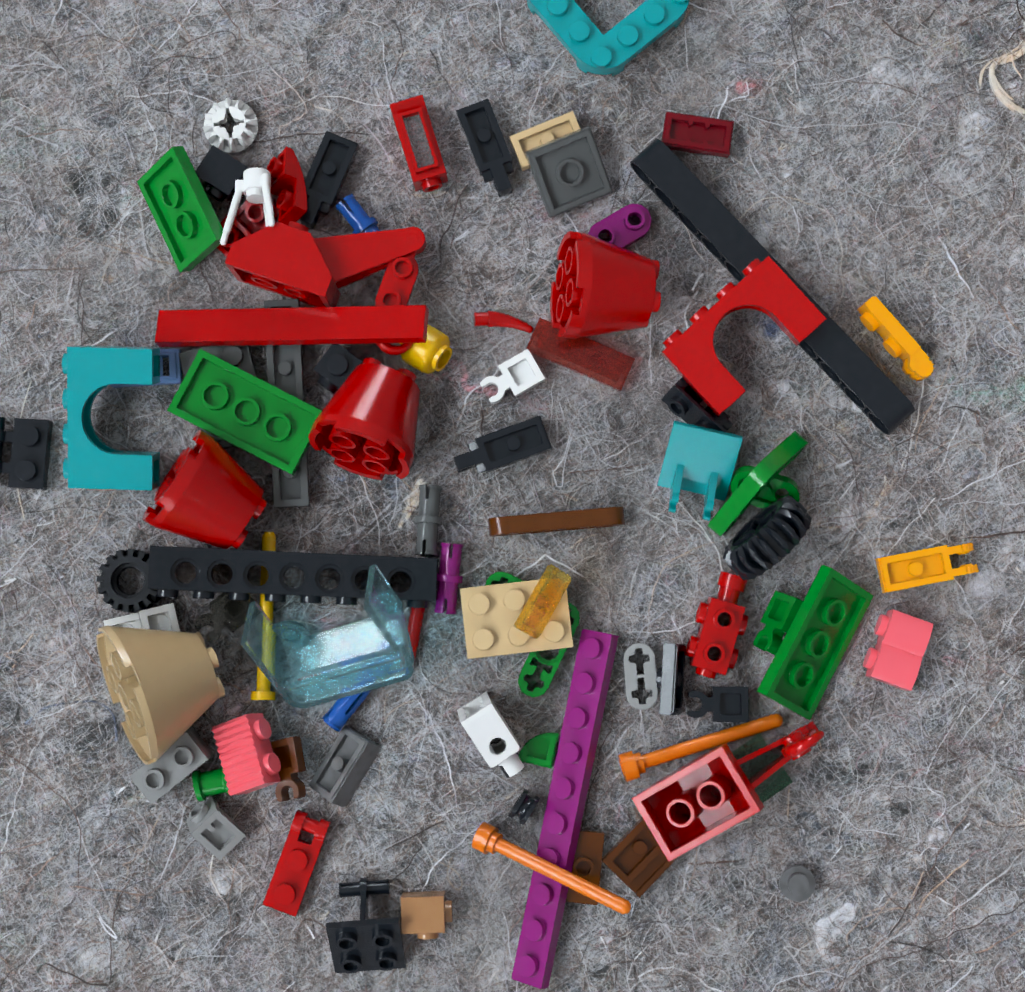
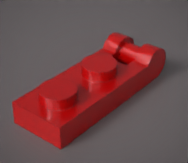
(296, 864)

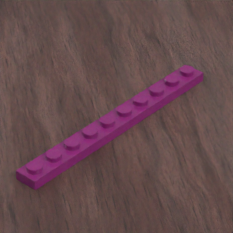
(565, 806)

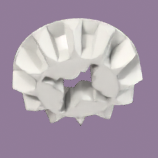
(242, 134)

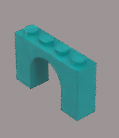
(90, 460)

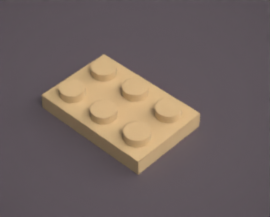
(491, 615)

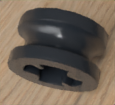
(524, 806)

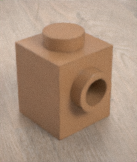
(425, 913)

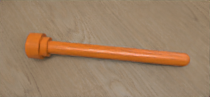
(635, 764)
(489, 840)

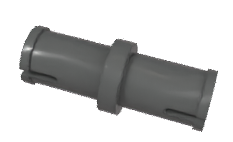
(428, 520)

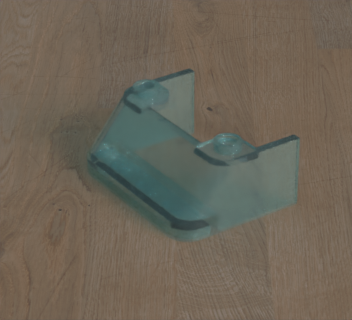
(338, 660)

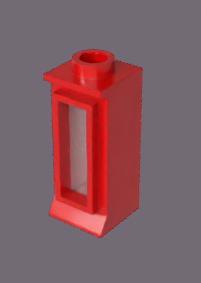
(419, 144)

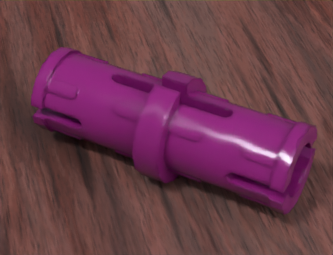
(448, 578)

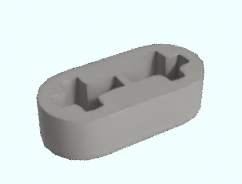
(649, 676)

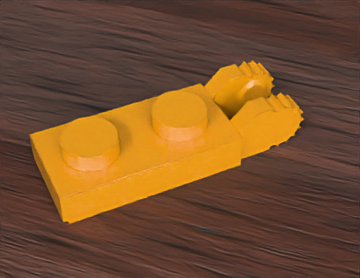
(896, 339)
(922, 567)

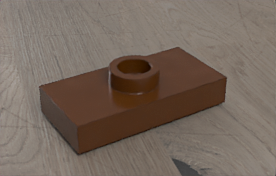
(587, 863)

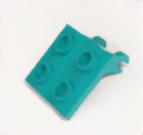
(700, 463)

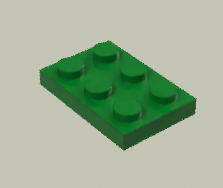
(181, 208)

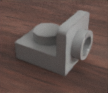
(214, 828)

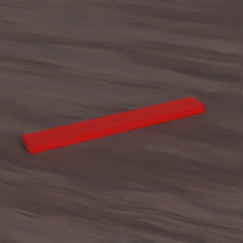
(292, 326)

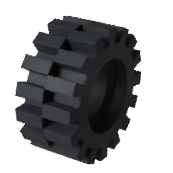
(110, 581)

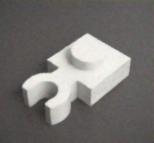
(517, 373)

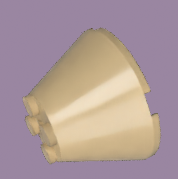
(160, 681)

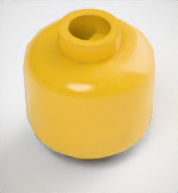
(430, 355)

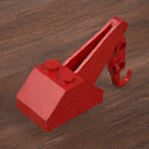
(314, 269)
(712, 793)

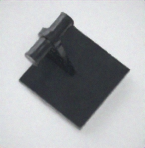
(366, 942)

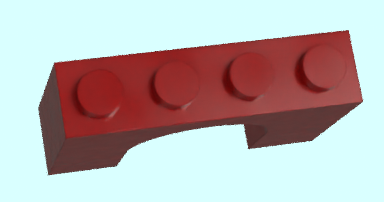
(762, 289)

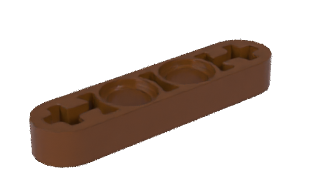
(556, 521)

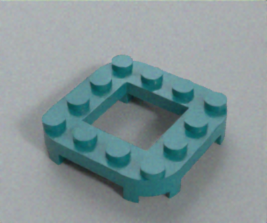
(617, 47)

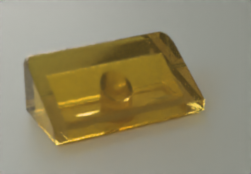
(543, 601)

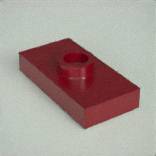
(697, 134)

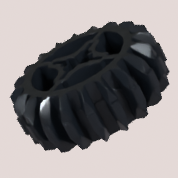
(767, 538)

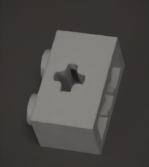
(172, 766)

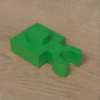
(777, 621)

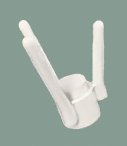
(257, 189)

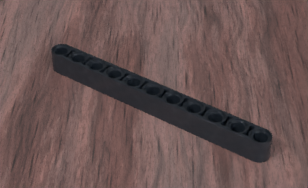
(736, 250)

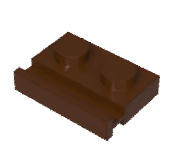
(637, 858)

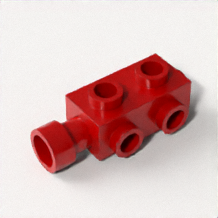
(713, 634)

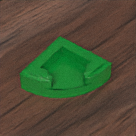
(540, 749)

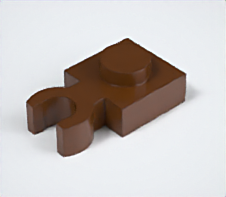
(292, 762)

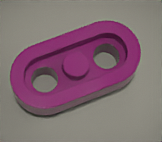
(620, 230)

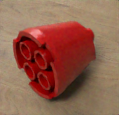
(601, 288)
(371, 421)
(206, 496)

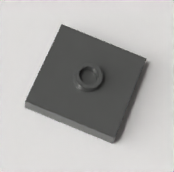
(569, 171)

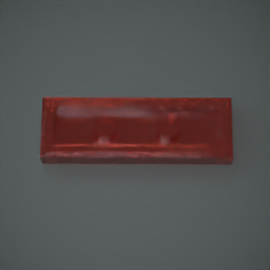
(581, 355)

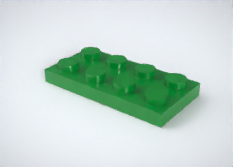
(245, 411)
(815, 642)

